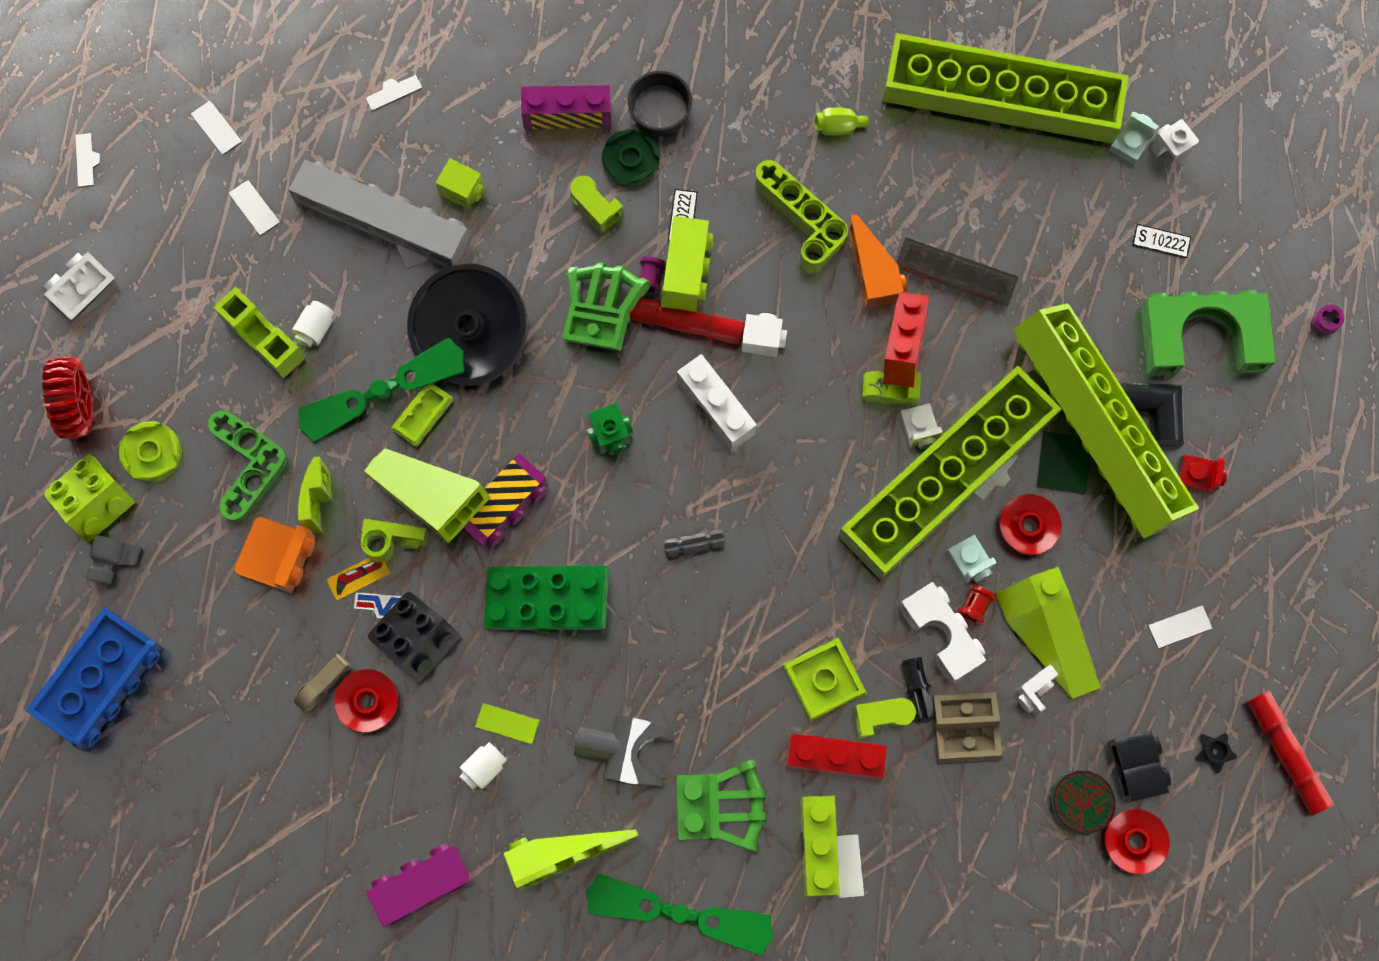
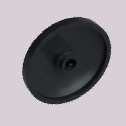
(478, 313)

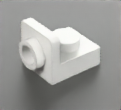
(920, 426)
(1038, 684)

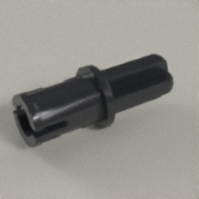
(919, 688)

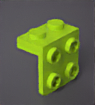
(88, 498)

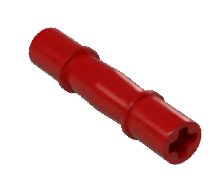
(691, 322)
(1290, 753)

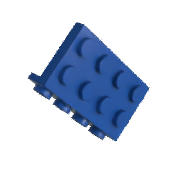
(94, 679)

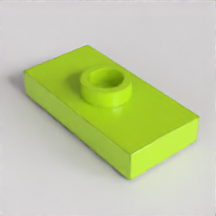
(422, 414)

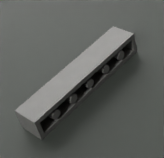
(379, 213)

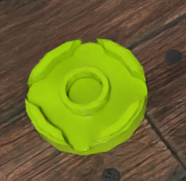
(150, 451)

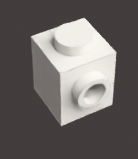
(763, 335)

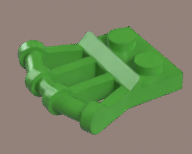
(598, 324)
(699, 806)

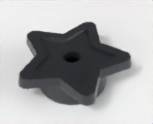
(1224, 751)

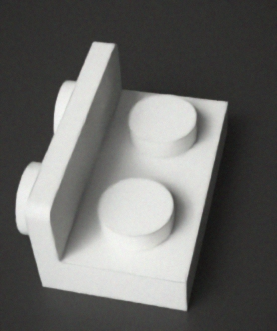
(78, 285)

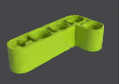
(795, 211)

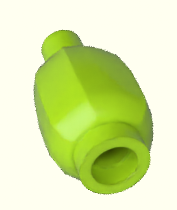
(839, 121)

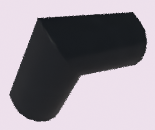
(1164, 405)

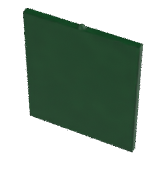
(1063, 463)

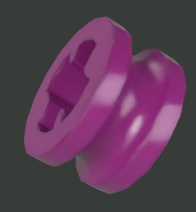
(1326, 310)

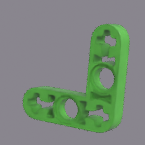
(255, 455)

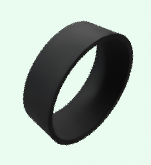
(659, 78)

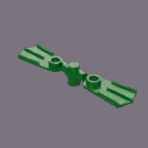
(333, 412)
(736, 927)

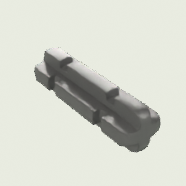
(694, 543)

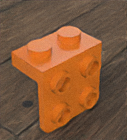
(275, 554)

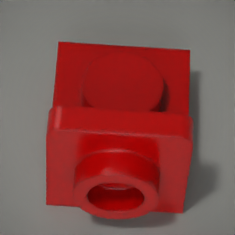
(1202, 473)

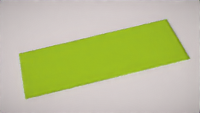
(507, 723)

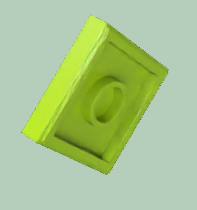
(824, 679)

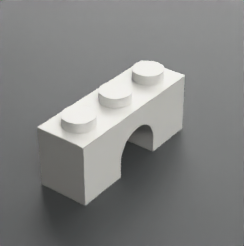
(724, 410)
(931, 608)

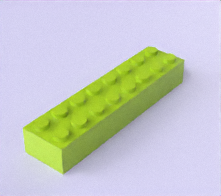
(1005, 88)
(1105, 420)
(949, 472)

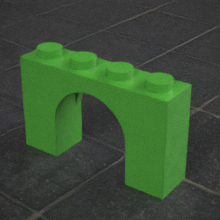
(1243, 314)

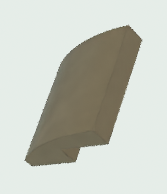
(967, 727)

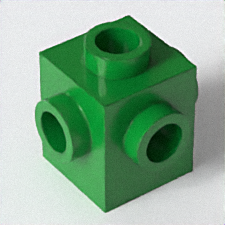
(606, 420)

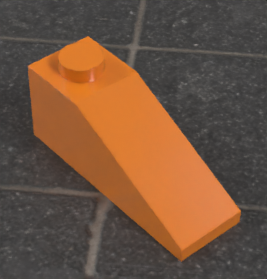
(875, 267)

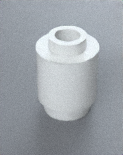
(313, 324)
(482, 766)

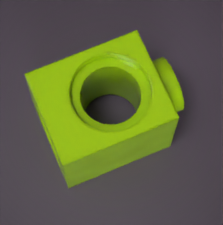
(460, 184)

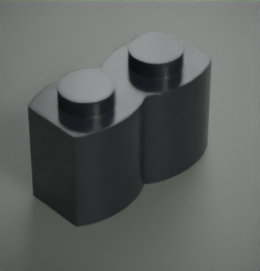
(1140, 766)

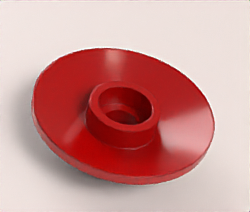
(1040, 514)
(351, 694)
(1152, 837)

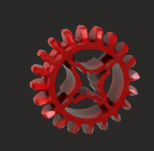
(67, 397)

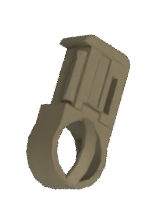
(314, 691)

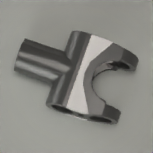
(622, 750)

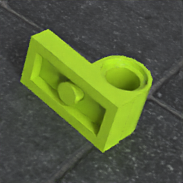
(407, 535)

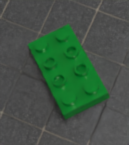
(546, 598)

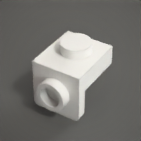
(1174, 138)

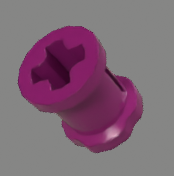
(652, 271)

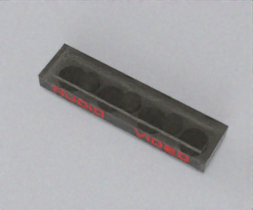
(956, 272)

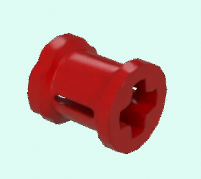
(977, 604)

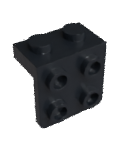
(414, 636)

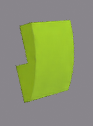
(314, 490)

